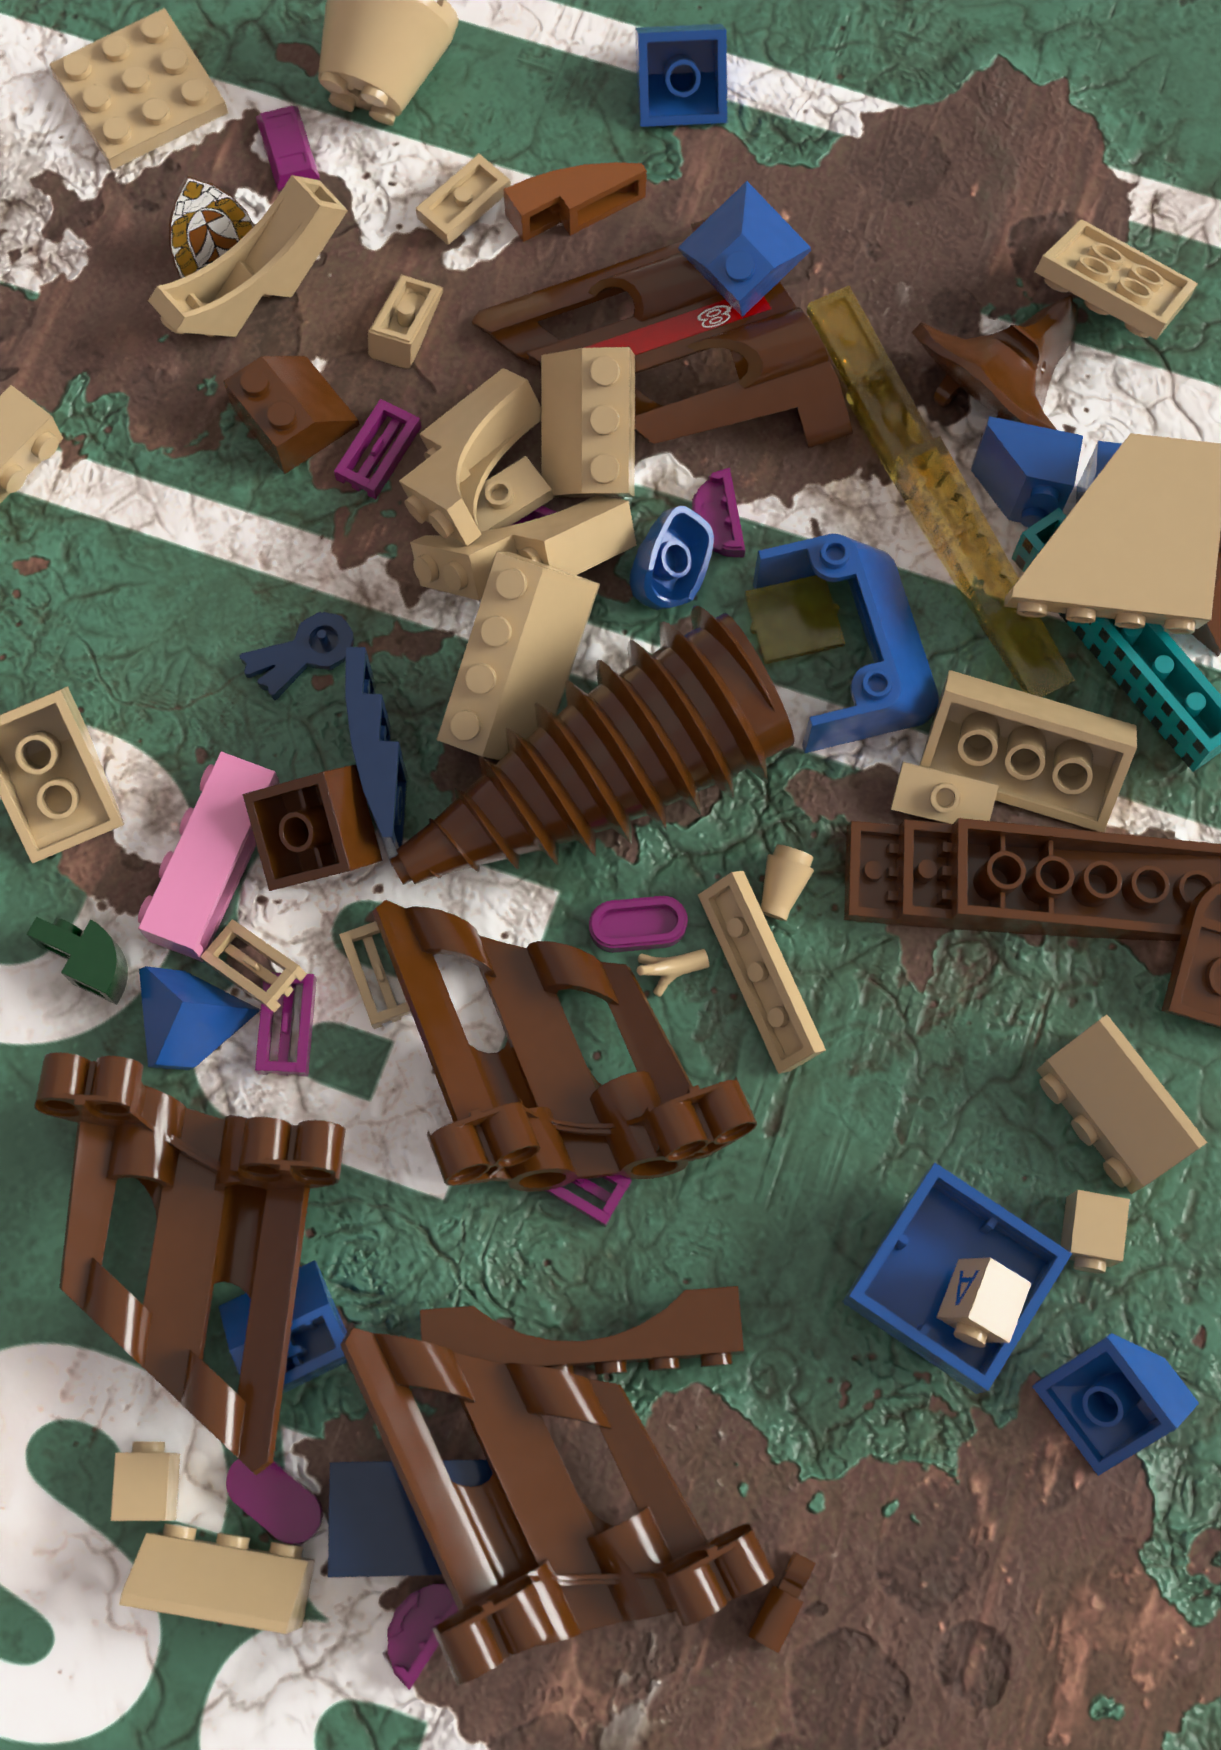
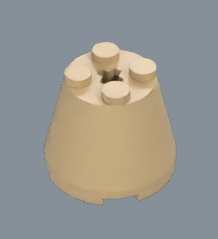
(382, 51)

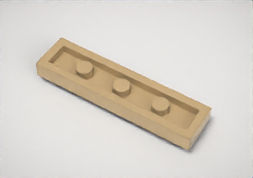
(761, 972)

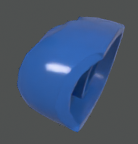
(672, 559)

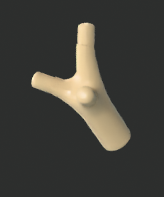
(671, 967)

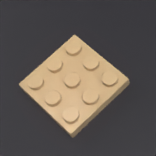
(138, 88)
(1116, 279)

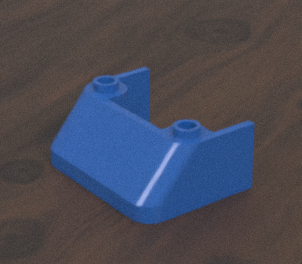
(899, 685)

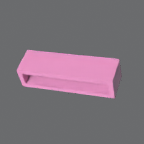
(207, 860)

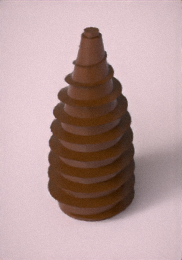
(615, 754)

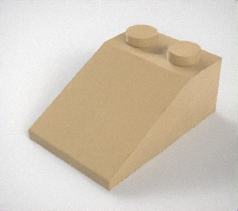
(53, 777)

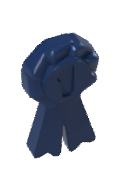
(317, 644)

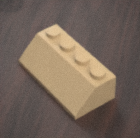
(516, 653)
(1032, 747)

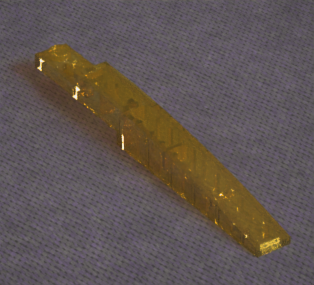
(935, 492)

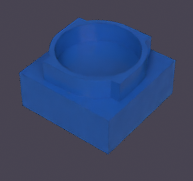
(916, 1260)

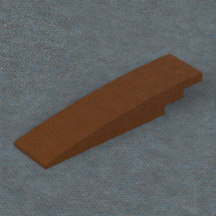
(1024, 879)

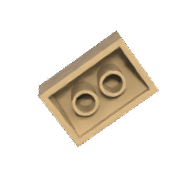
(588, 422)
(1119, 1106)
(220, 1580)

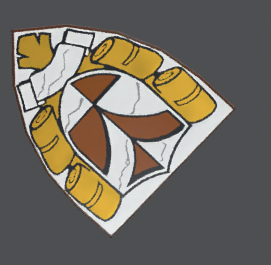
(204, 225)

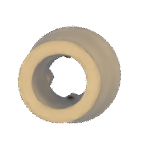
(784, 880)

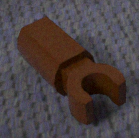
(781, 1604)

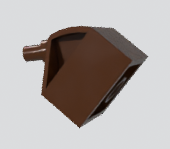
(312, 827)

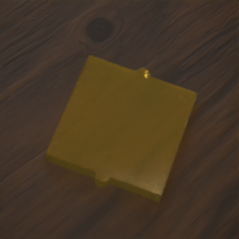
(794, 619)

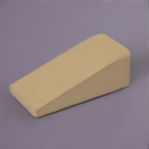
(403, 322)

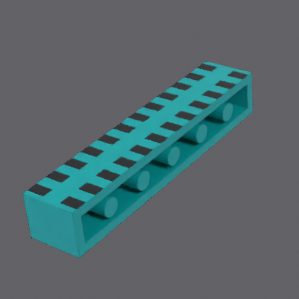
(1146, 667)

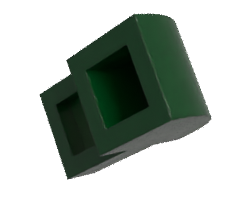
(93, 957)

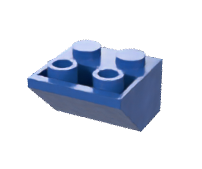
(314, 1329)

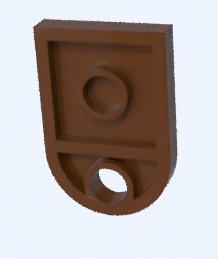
(1196, 972)

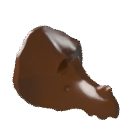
(1007, 368)

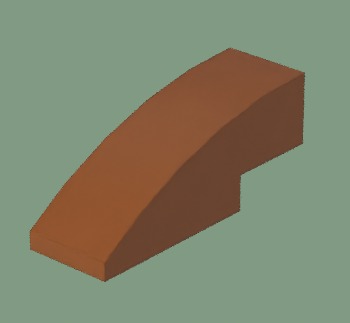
(573, 197)

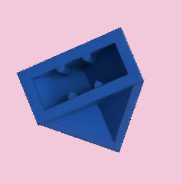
(186, 1017)

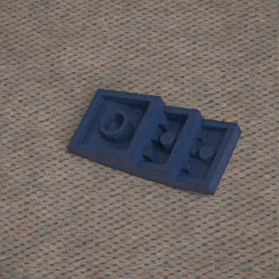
(376, 756)
(375, 1524)

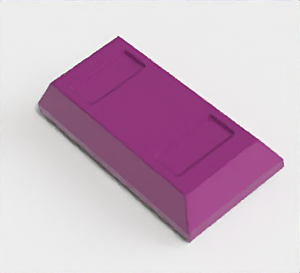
(286, 145)

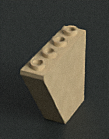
(1135, 542)

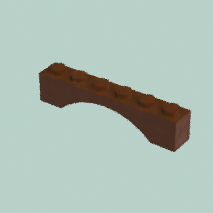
(693, 1326)

